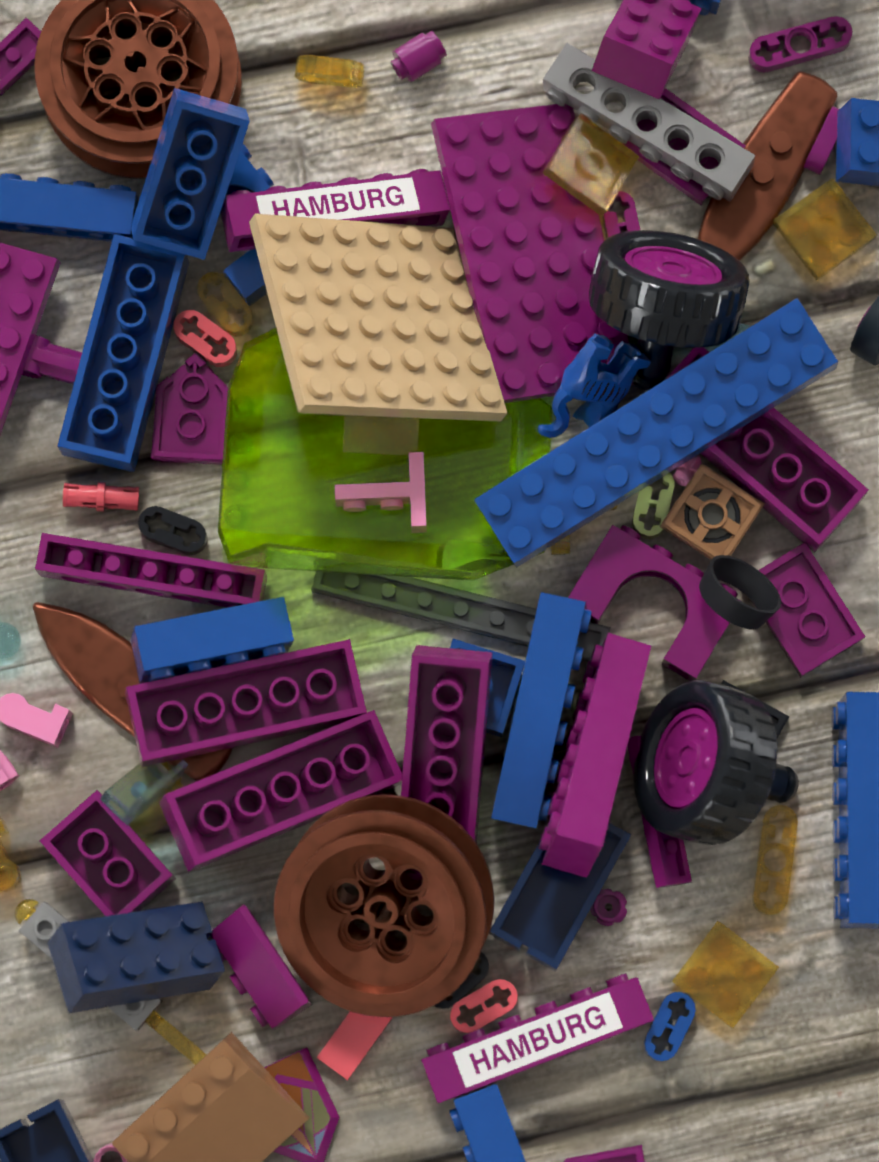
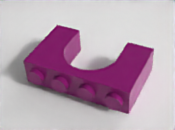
(626, 558)

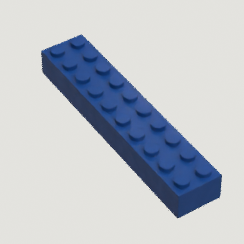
(657, 432)

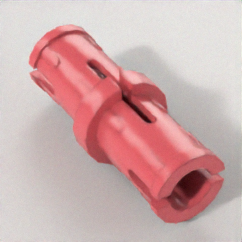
(100, 496)

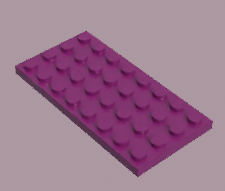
(522, 244)

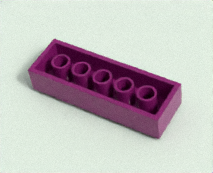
(786, 473)
(245, 702)
(447, 732)
(594, 755)
(280, 790)

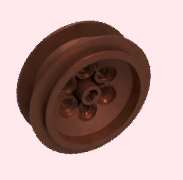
(118, 132)
(370, 968)

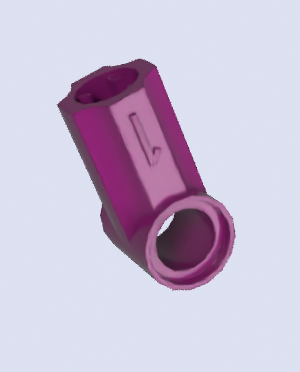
(51, 361)

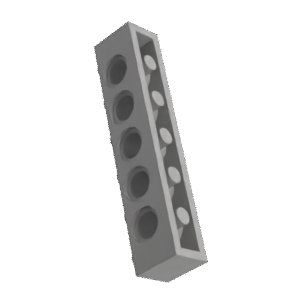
(734, 161)

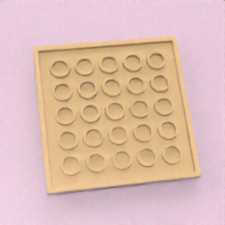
(376, 319)

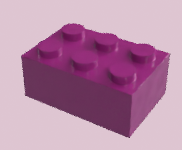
(646, 43)
(107, 858)

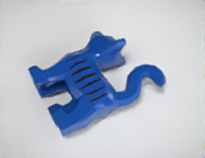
(595, 382)

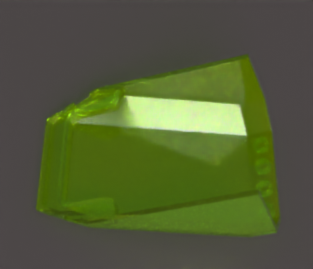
(285, 469)

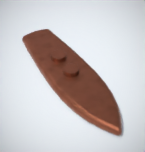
(780, 150)
(101, 669)

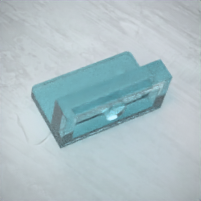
(141, 789)

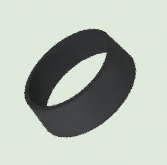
(747, 580)

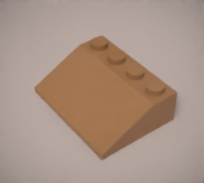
(215, 1113)

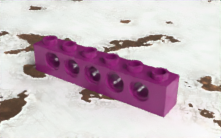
(149, 572)

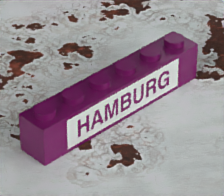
(398, 199)
(537, 1039)

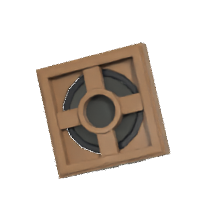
(711, 516)

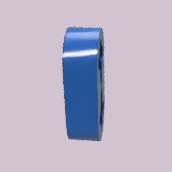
(678, 1030)

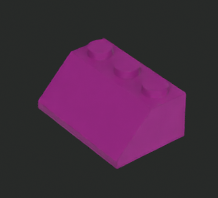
(259, 969)

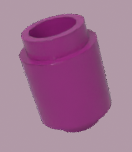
(418, 56)

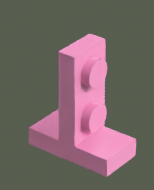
(390, 495)

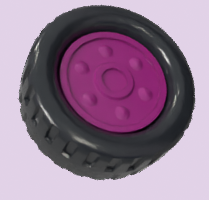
(667, 294)
(708, 763)

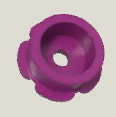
(618, 903)

